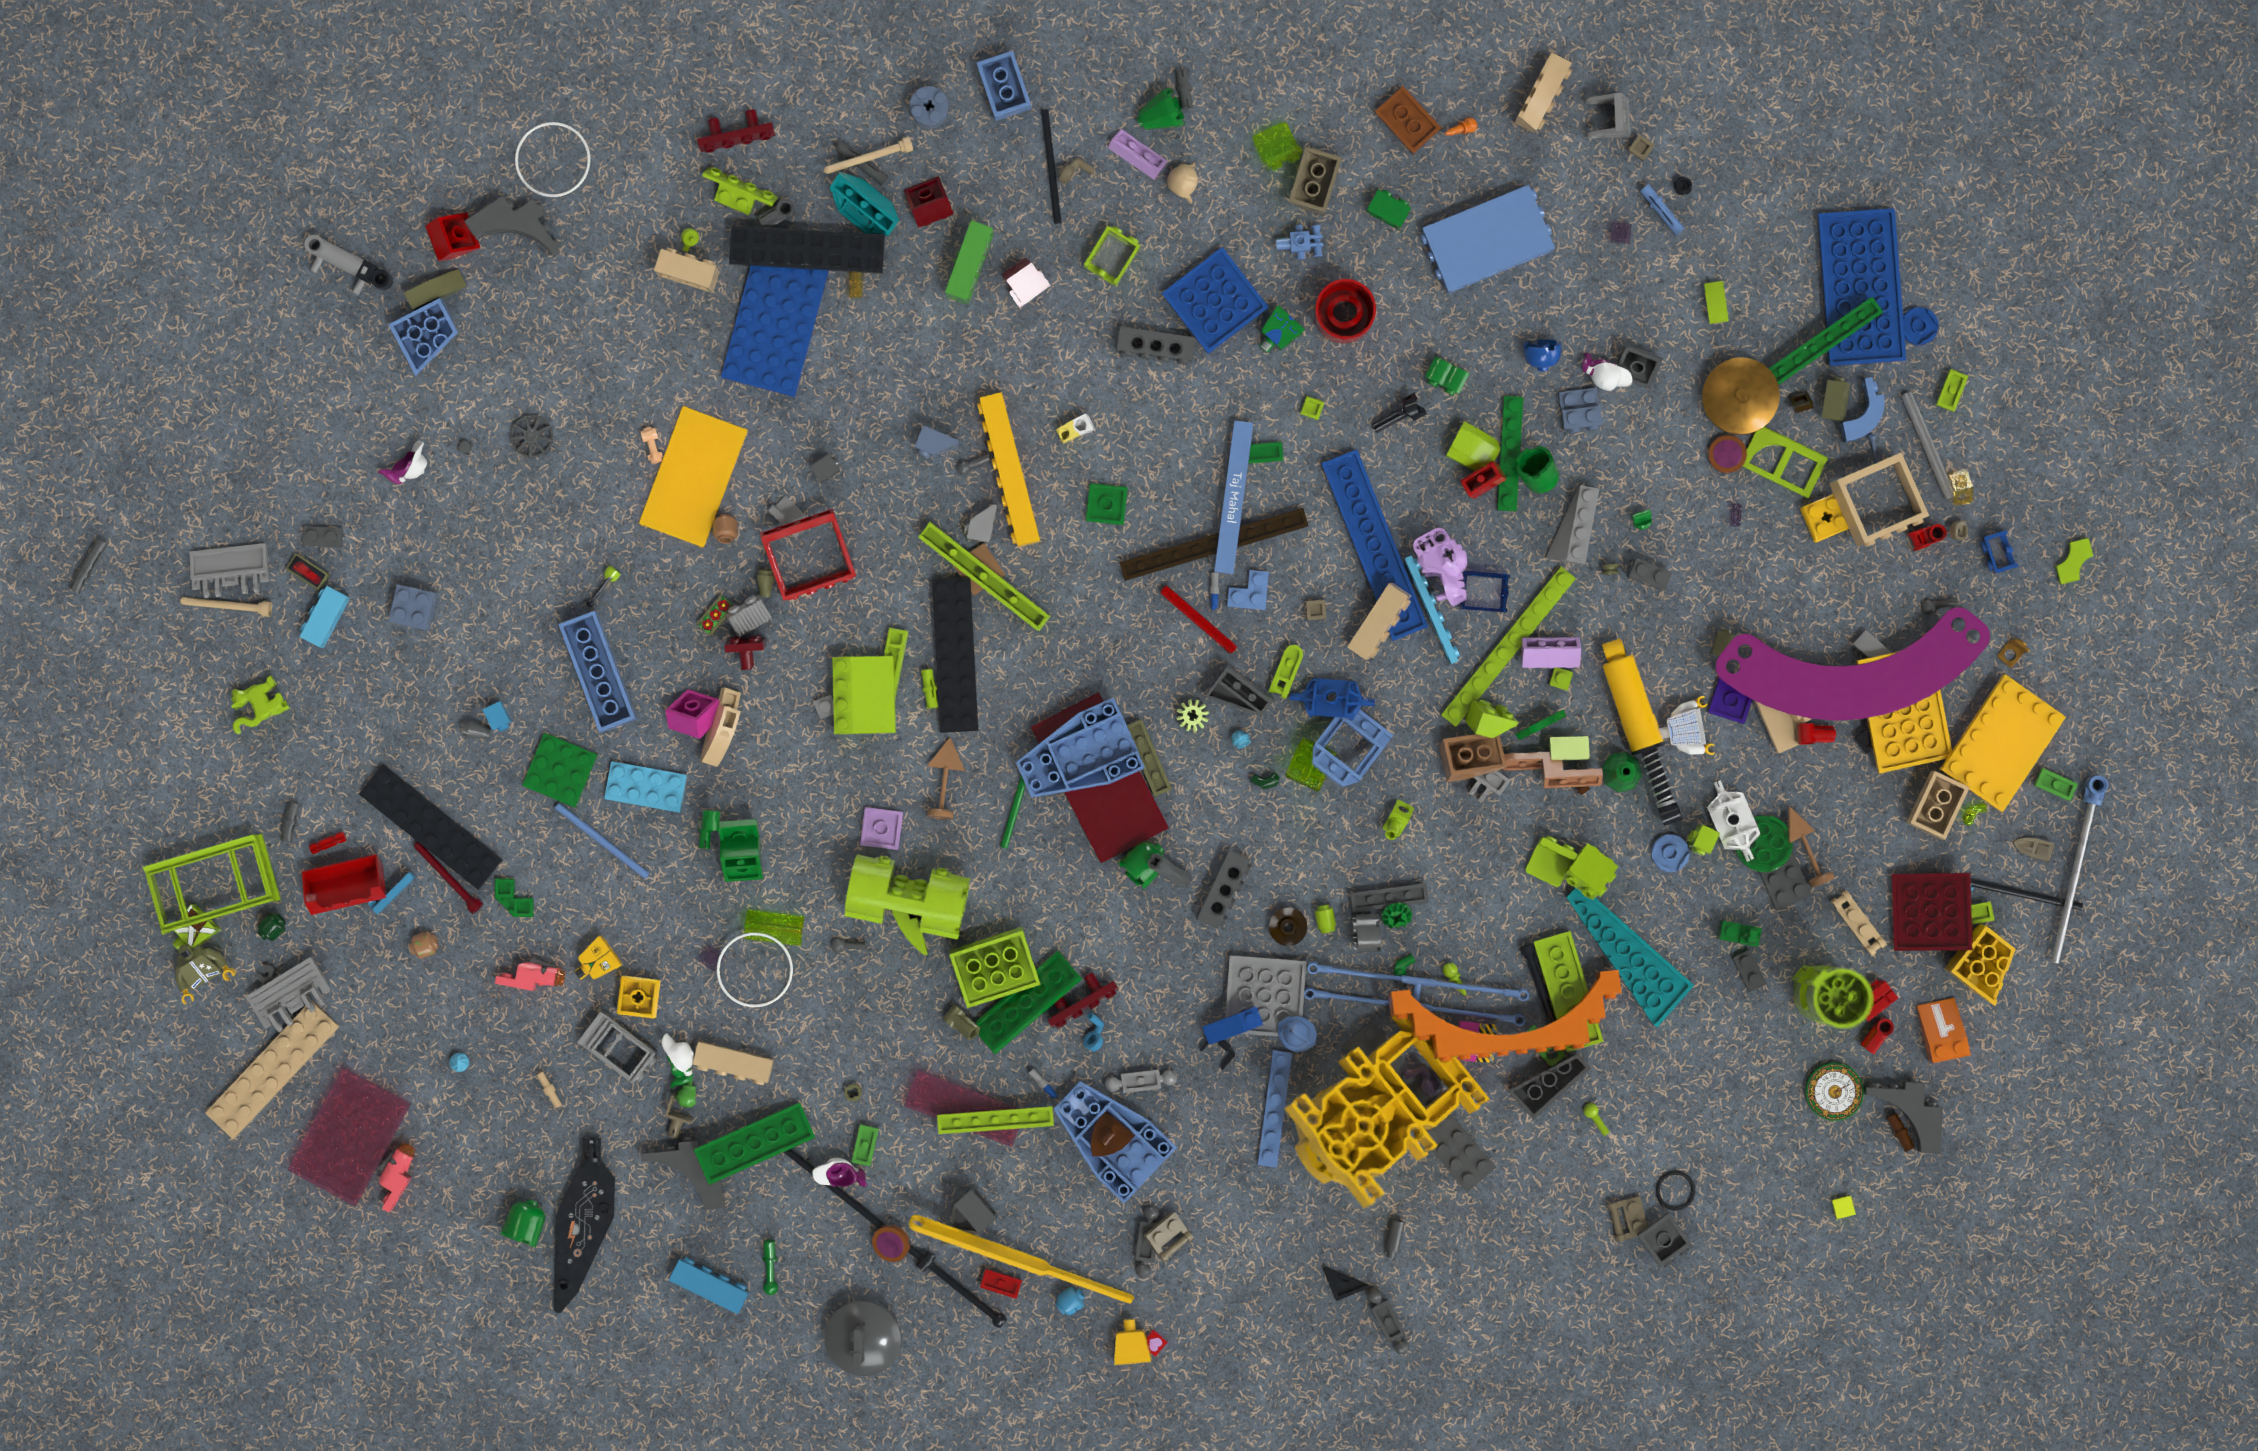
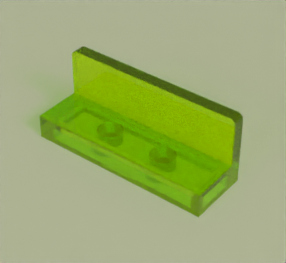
(783, 927)

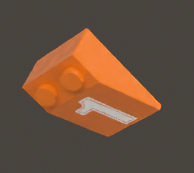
(1943, 1030)

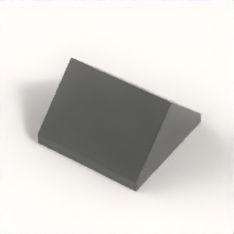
(1640, 364)

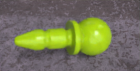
(1451, 971)

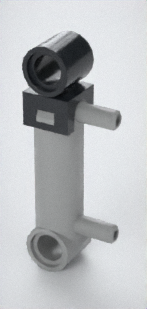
(348, 262)

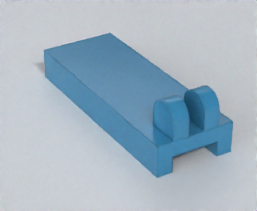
(377, 906)

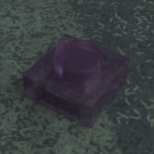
(1620, 233)
(711, 957)

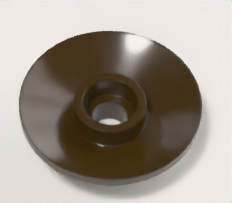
(1297, 931)

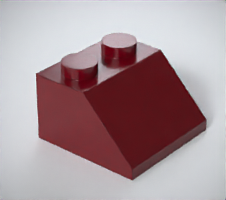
(928, 202)

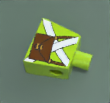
(196, 933)

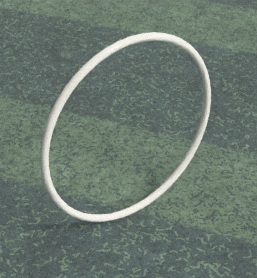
(559, 124)
(754, 1005)

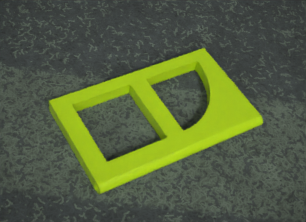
(1767, 437)

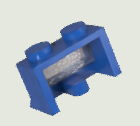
(1998, 552)

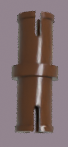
(1901, 1132)

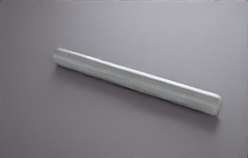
(1928, 445)

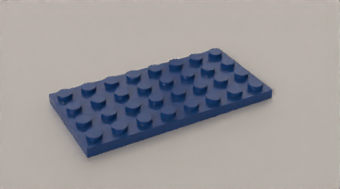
(1859, 264)
(774, 328)

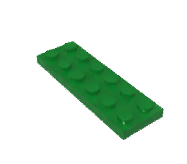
(1021, 1008)
(754, 1143)

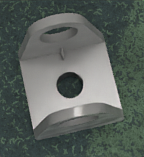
(1622, 116)

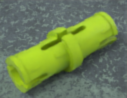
(929, 689)

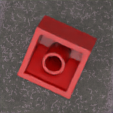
(451, 236)

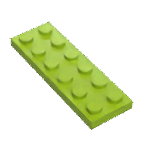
(1564, 978)

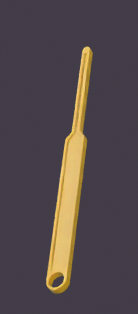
(1009, 1255)

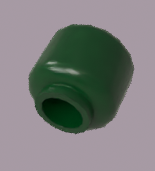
(271, 926)

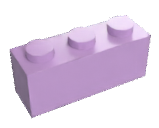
(1551, 652)

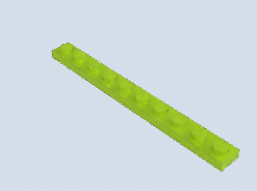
(1508, 646)

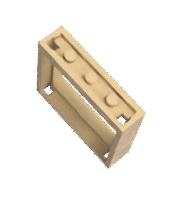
(1851, 515)

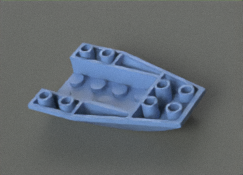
(1082, 753)
(1133, 1164)

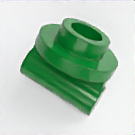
(1642, 519)

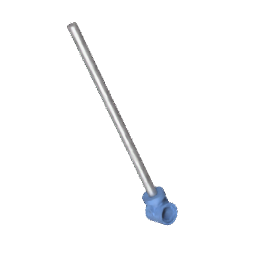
(2092, 798)

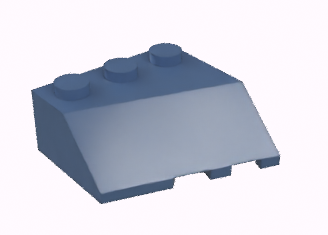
(424, 333)

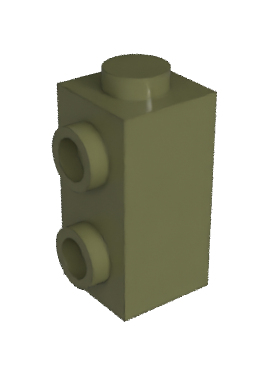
(1836, 399)

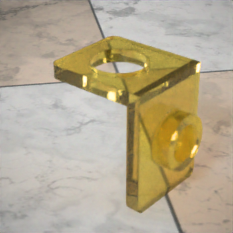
(1961, 485)

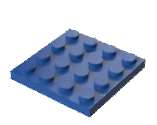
(1215, 300)

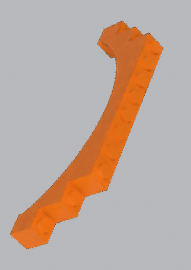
(1454, 1041)

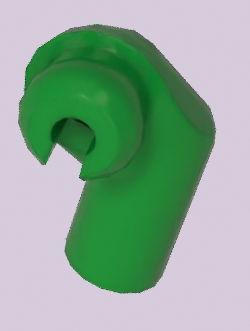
(1401, 965)

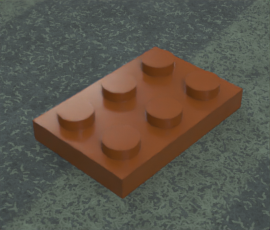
(1407, 120)

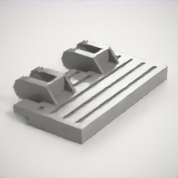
(229, 565)
(289, 991)

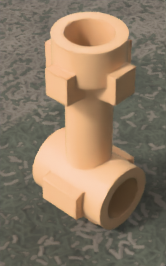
(648, 435)

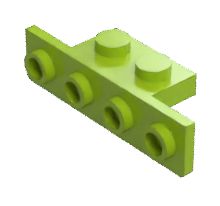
(737, 193)

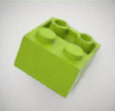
(1489, 719)

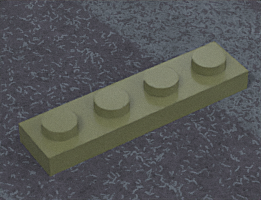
(1153, 769)

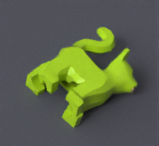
(260, 702)

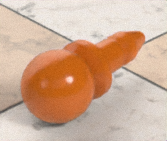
(1467, 126)

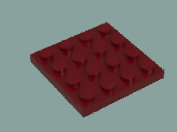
(1932, 911)

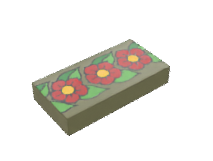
(715, 615)

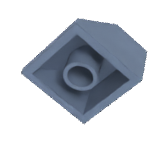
(934, 443)

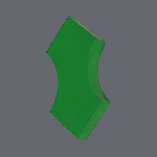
(1541, 724)

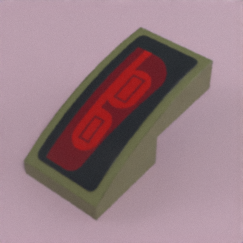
(308, 572)

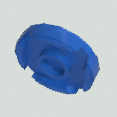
(1916, 331)

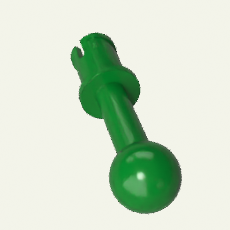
(770, 1286)

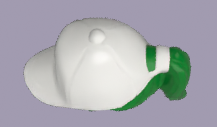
(680, 1058)

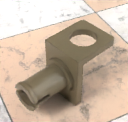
(677, 1118)

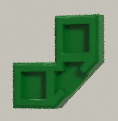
(506, 896)

